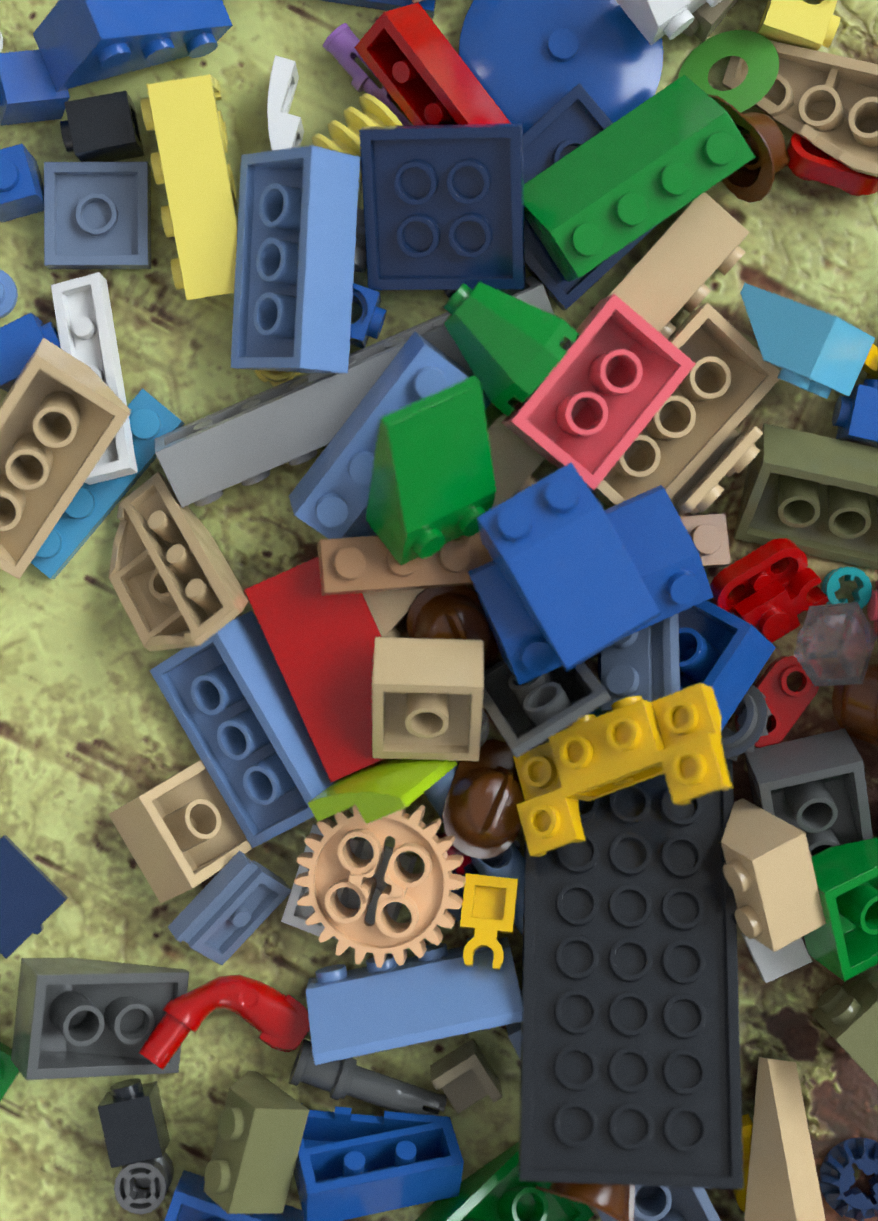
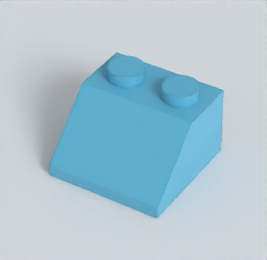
(806, 343)

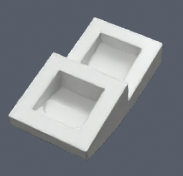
(283, 128)

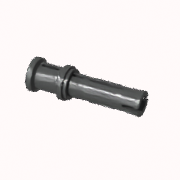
(347, 1078)

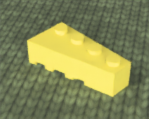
(196, 181)

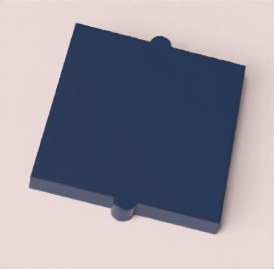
(25, 897)

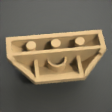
(170, 571)

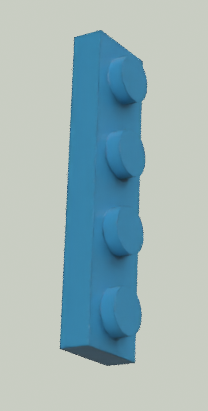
(96, 501)

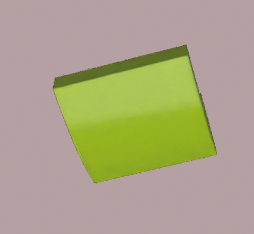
(380, 788)

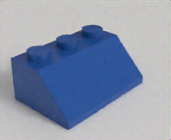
(719, 653)

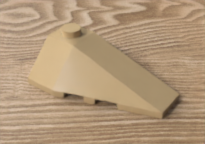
(823, 101)
(782, 1161)

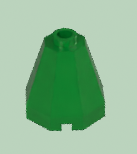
(505, 341)

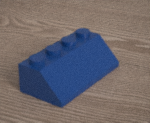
(659, 552)

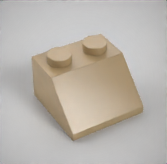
(427, 699)
(180, 832)
(770, 877)

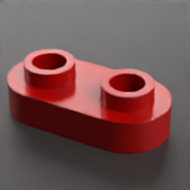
(814, 164)
(772, 561)
(782, 702)

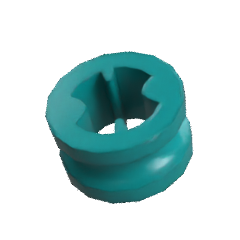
(831, 584)

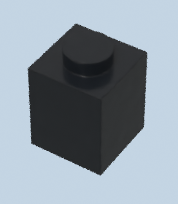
(102, 128)
(133, 1122)

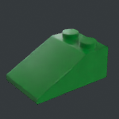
(431, 472)
(849, 901)
(498, 1196)

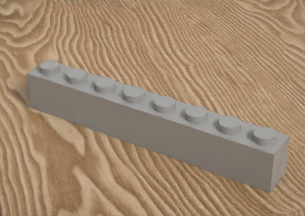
(291, 417)

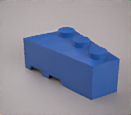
(114, 37)
(374, 1163)

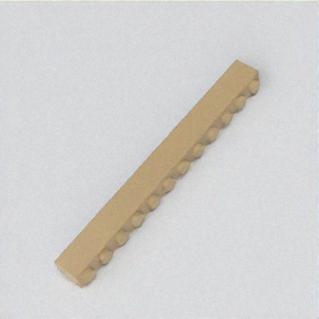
(656, 289)

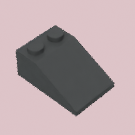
(541, 706)
(814, 787)
(90, 1017)

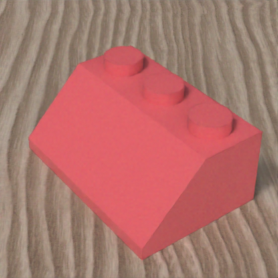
(600, 391)

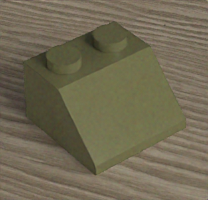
(255, 1147)

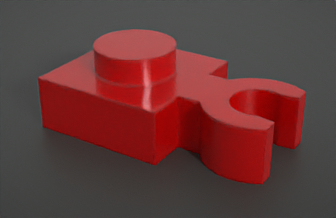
(776, 608)

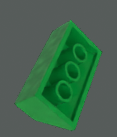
(632, 176)

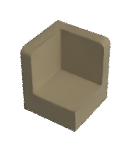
(465, 1077)

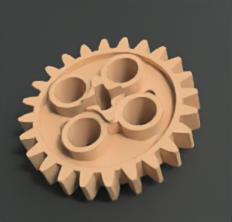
(424, 893)

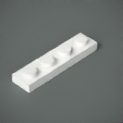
(89, 335)

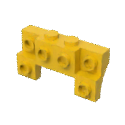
(616, 751)

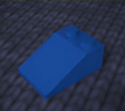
(567, 566)

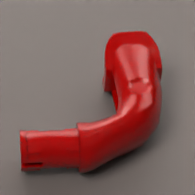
(277, 1016)

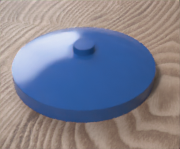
(541, 49)

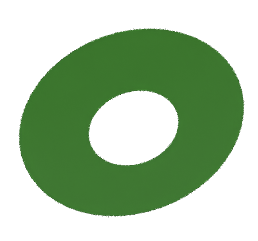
(748, 45)

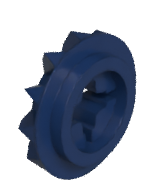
(837, 1177)

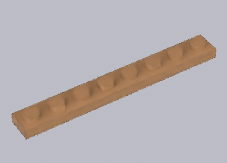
(368, 566)

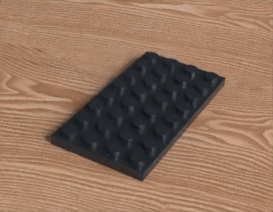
(632, 998)

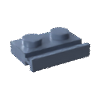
(643, 664)
(229, 908)

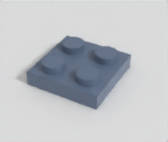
(97, 215)

